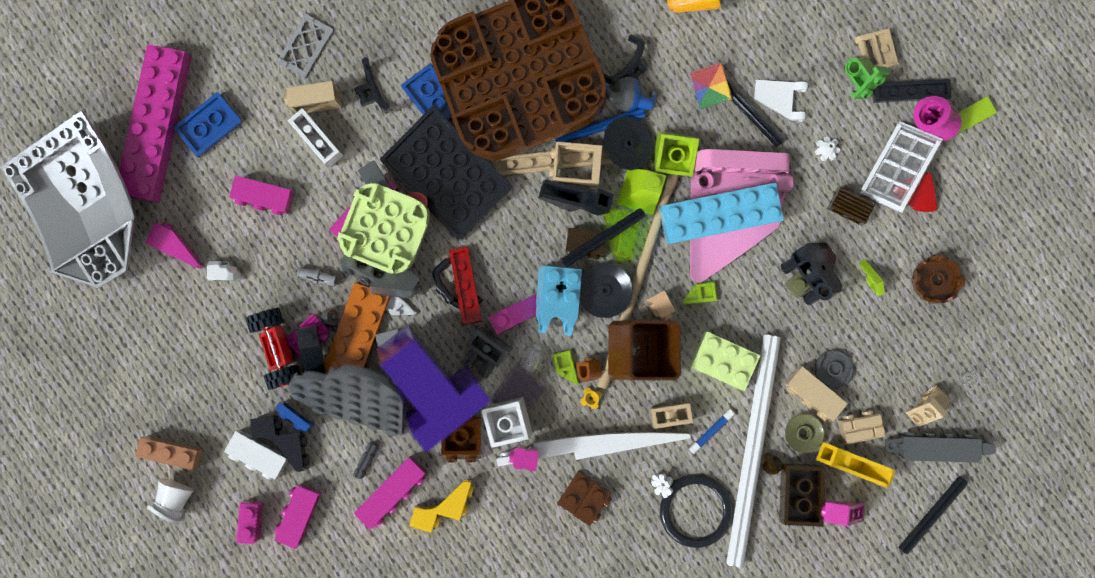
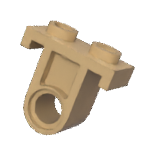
(929, 407)

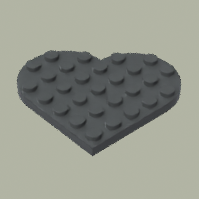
(354, 396)

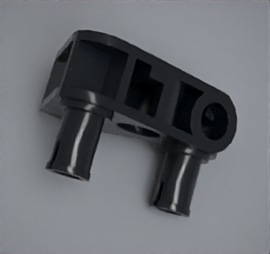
(821, 262)

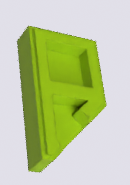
(873, 279)

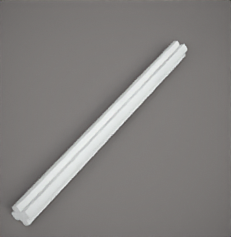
(753, 451)

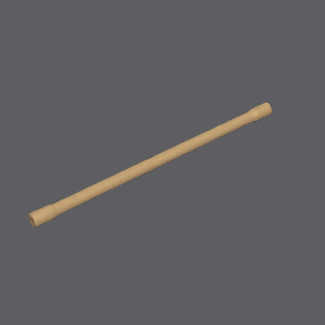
(669, 186)

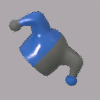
(627, 95)

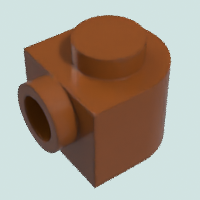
(589, 369)

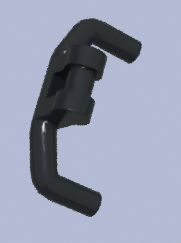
(629, 70)
(370, 85)
(441, 288)

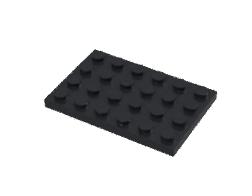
(452, 178)

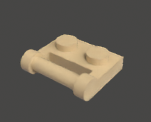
(882, 48)

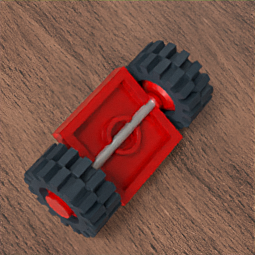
(274, 346)

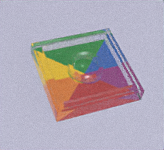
(708, 86)

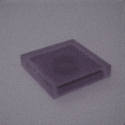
(518, 385)

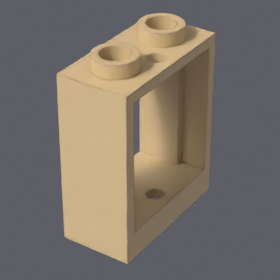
(313, 97)
(595, 149)

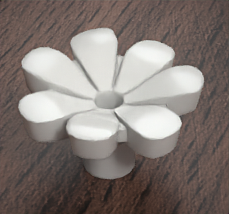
(827, 148)
(663, 484)

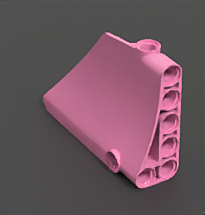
(727, 172)

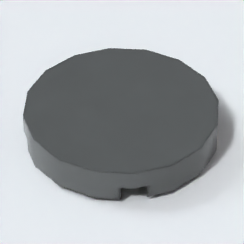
(828, 367)

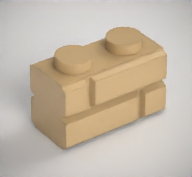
(861, 427)

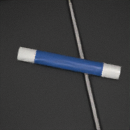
(711, 431)

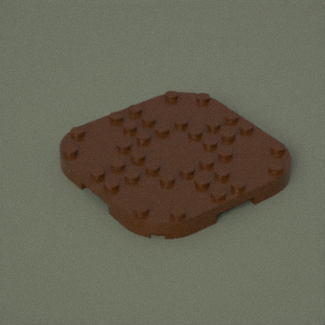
(518, 75)

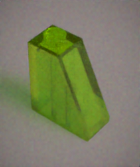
(623, 244)

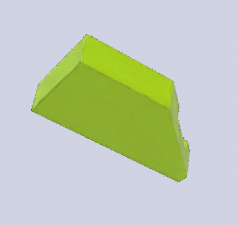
(701, 293)
(565, 366)

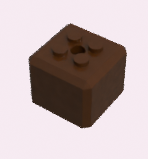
(656, 350)

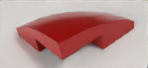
(924, 196)

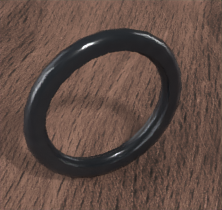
(722, 528)

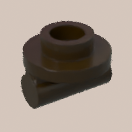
(772, 465)

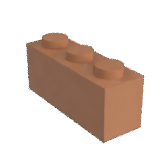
(169, 452)

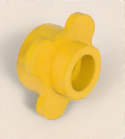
(589, 393)

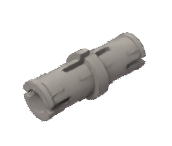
(317, 276)

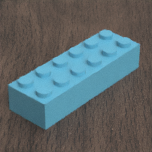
(721, 213)

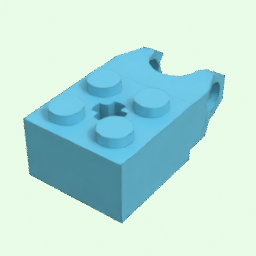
(558, 303)

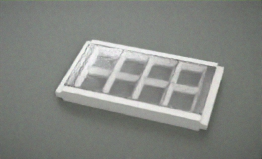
(901, 166)

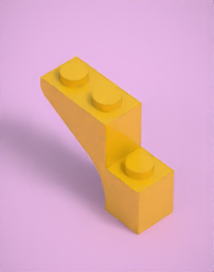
(856, 465)
(452, 507)

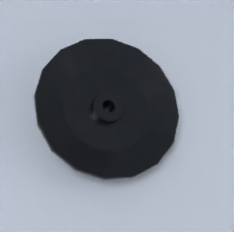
(628, 143)
(605, 290)

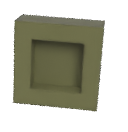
(797, 285)

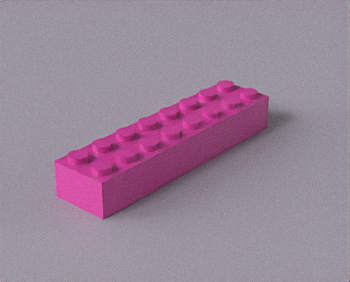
(152, 122)

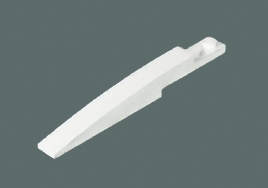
(598, 444)

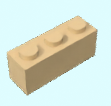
(815, 394)

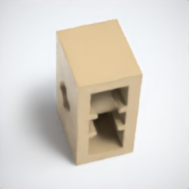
(671, 415)

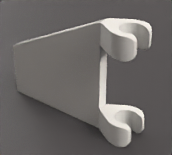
(779, 97)

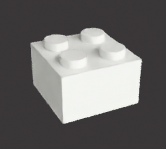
(507, 422)

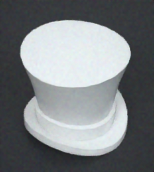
(170, 500)

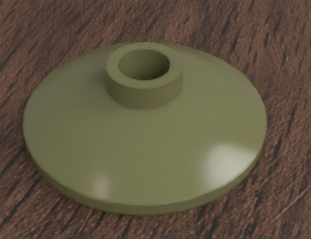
(813, 437)

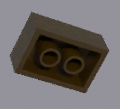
(802, 495)

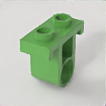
(866, 77)

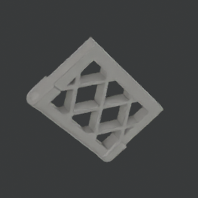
(311, 60)

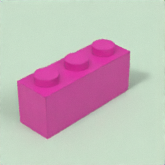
(261, 195)
(297, 515)

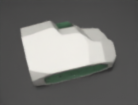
(222, 271)

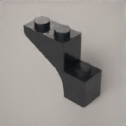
(573, 198)
(290, 444)

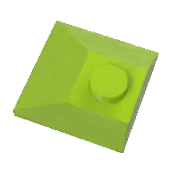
(675, 153)
(641, 190)

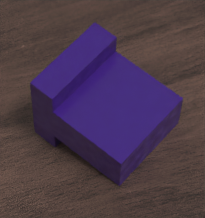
(438, 399)

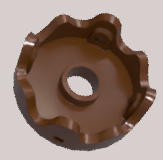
(950, 276)

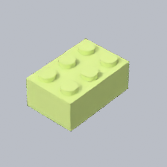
(724, 361)

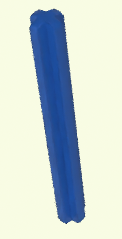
(598, 127)

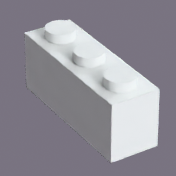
(315, 138)
(256, 455)

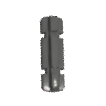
(365, 460)

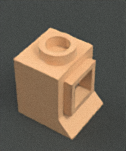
(661, 306)

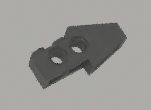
(396, 285)

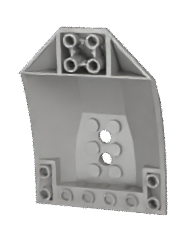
(81, 231)

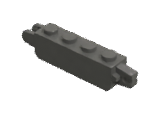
(939, 448)

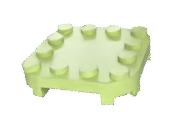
(384, 228)

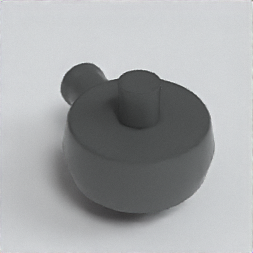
(330, 318)

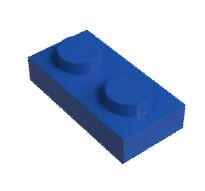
(287, 412)

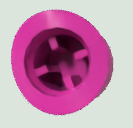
(937, 117)

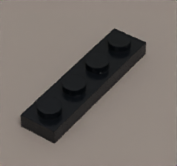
(911, 90)

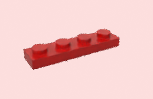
(465, 286)

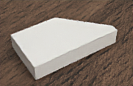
(398, 306)

